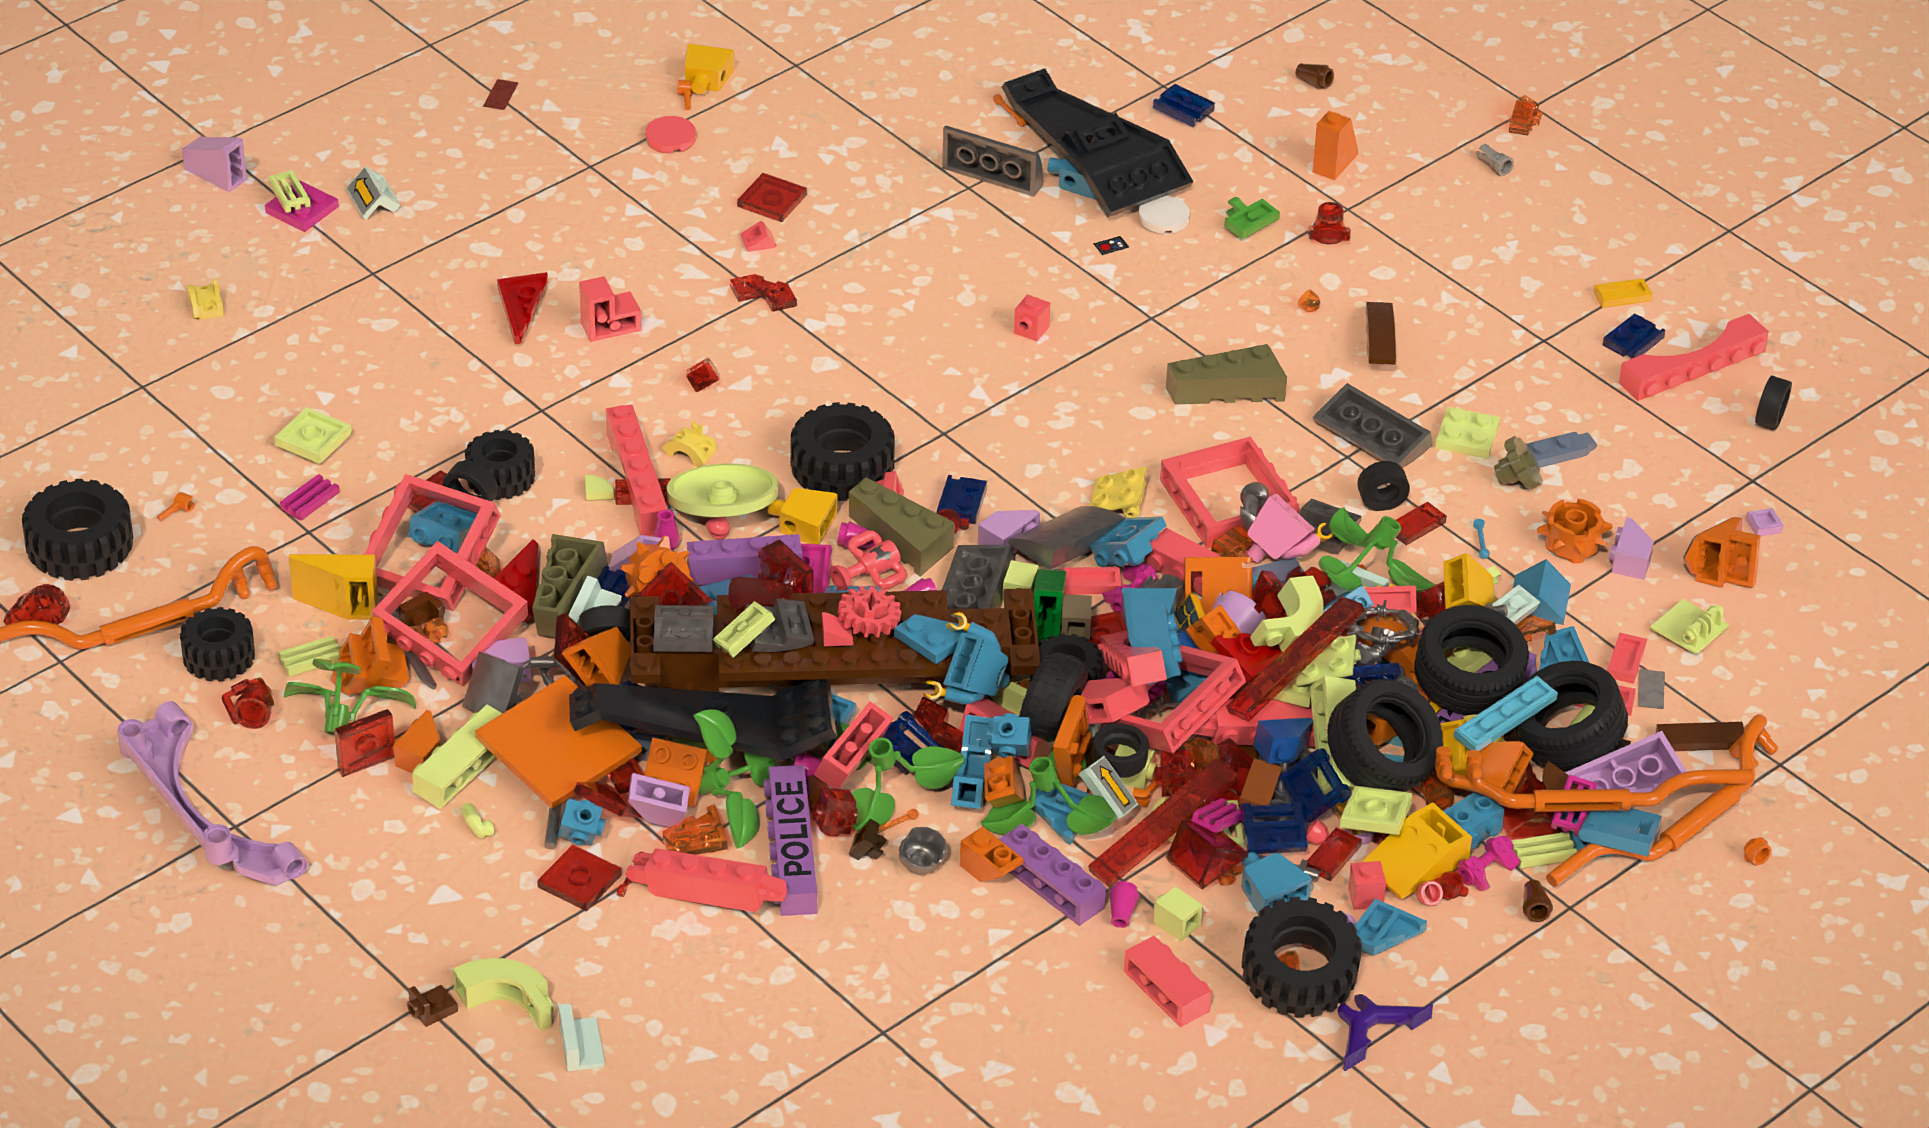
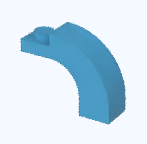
(970, 780)

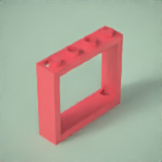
(1212, 459)
(471, 549)
(472, 577)
(1222, 682)

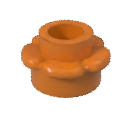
(1757, 851)

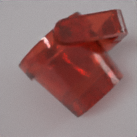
(1329, 225)
(1266, 595)
(1431, 601)
(253, 706)

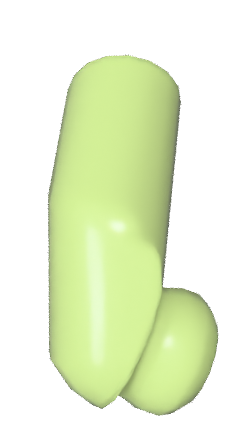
(473, 820)

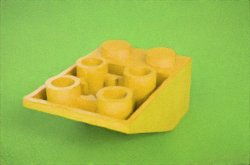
(336, 583)
(1422, 851)

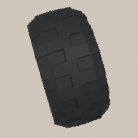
(1050, 692)

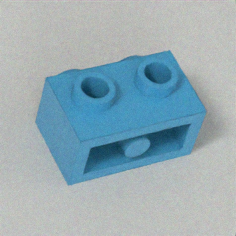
(1478, 817)

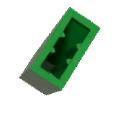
(1049, 602)

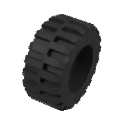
(841, 428)
(83, 551)
(1295, 989)

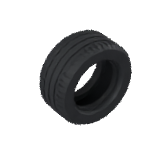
(1478, 629)
(1407, 713)
(1593, 736)

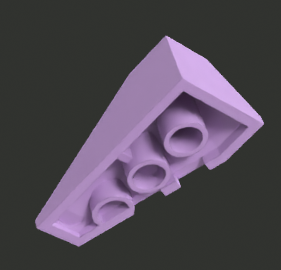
(1633, 767)

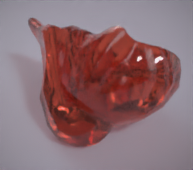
(40, 604)

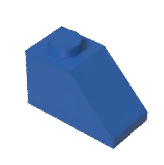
(1282, 739)

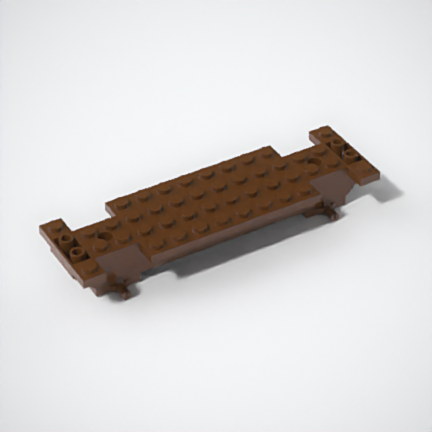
(865, 662)

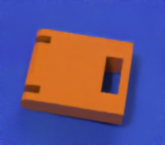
(1219, 576)
(1072, 741)

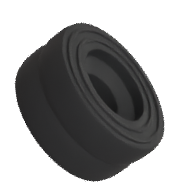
(1377, 475)

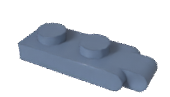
(1562, 448)

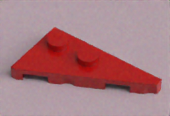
(520, 300)
(521, 575)
(1250, 657)

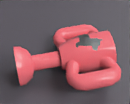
(872, 562)

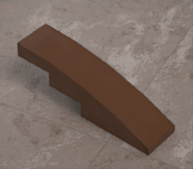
(1380, 333)

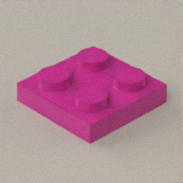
(304, 218)

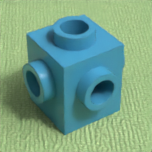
(1010, 735)
(581, 822)

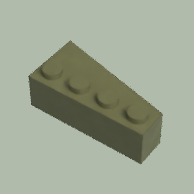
(1227, 377)
(915, 530)
(566, 569)

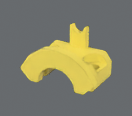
(205, 300)
(693, 443)

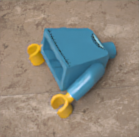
(975, 666)

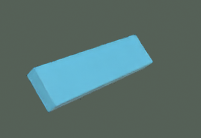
(1505, 714)

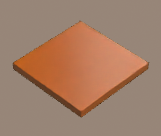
(546, 751)

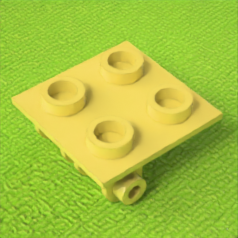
(1120, 491)

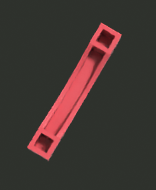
(1654, 374)
(629, 444)
(1131, 663)

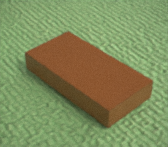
(1260, 783)

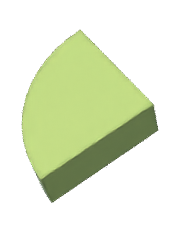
(598, 488)

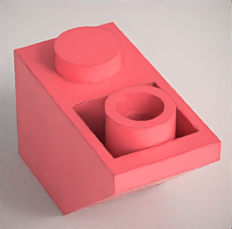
(1112, 699)

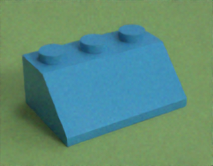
(1153, 627)

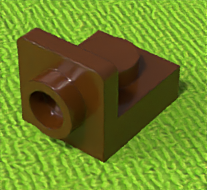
(420, 610)
(431, 1005)

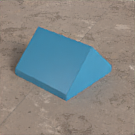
(1548, 587)

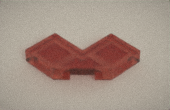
(777, 295)
(932, 717)

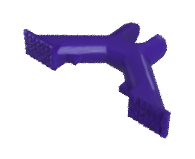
(1371, 1015)

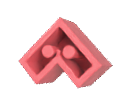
(607, 314)

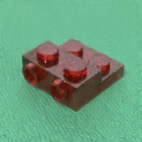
(775, 561)

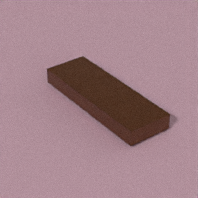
(1702, 735)

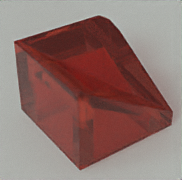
(702, 374)

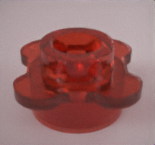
(1452, 885)

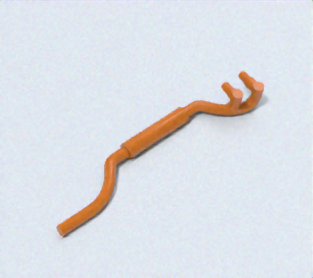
(159, 616)
(1577, 799)
(1695, 819)

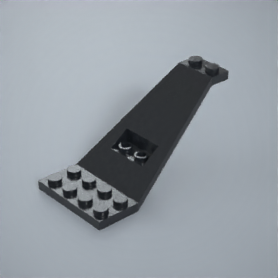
(1119, 168)
(763, 724)

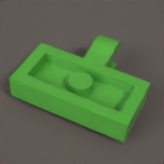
(1249, 219)

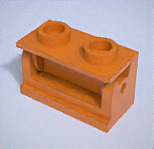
(1210, 625)

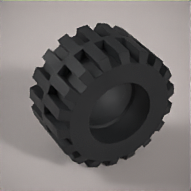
(507, 458)
(217, 644)
(1077, 648)

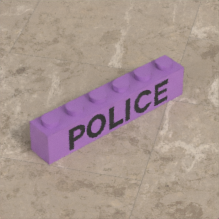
(791, 837)

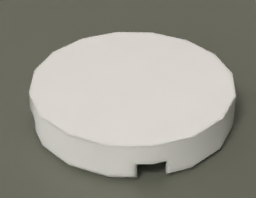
(1164, 215)

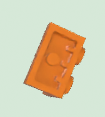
(678, 765)

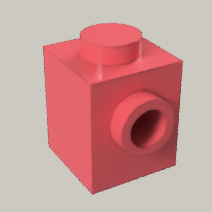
(1032, 317)
(1366, 884)

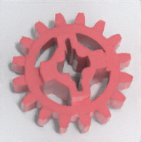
(869, 611)

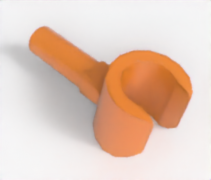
(684, 88)
(181, 501)
(1142, 796)

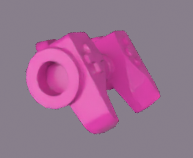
(1137, 575)
(1498, 850)

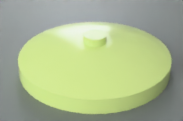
(722, 490)

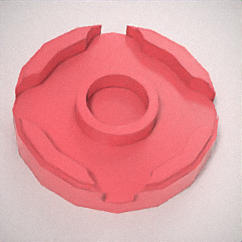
(670, 134)

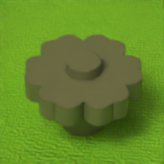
(1518, 465)

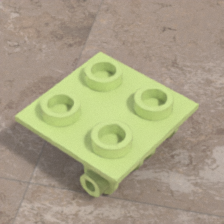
(1691, 625)
(1334, 661)

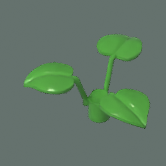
(1380, 537)
(336, 713)
(719, 736)
(933, 768)
(1087, 817)

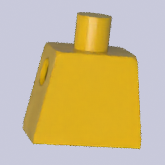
(708, 67)
(806, 514)
(1467, 582)

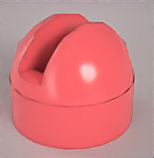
(718, 527)
(1317, 832)
(1433, 892)

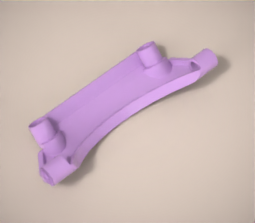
(157, 752)

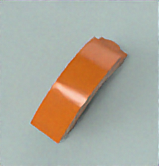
(1404, 652)

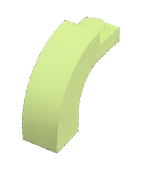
(1303, 607)
(504, 980)

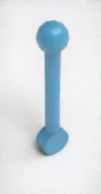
(1479, 525)

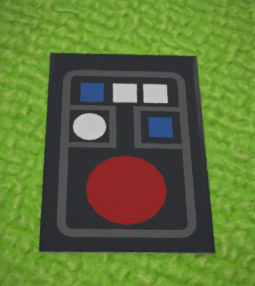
(1111, 245)

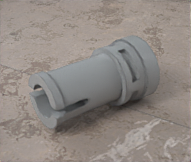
(1499, 162)

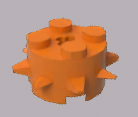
(1574, 530)
(648, 561)

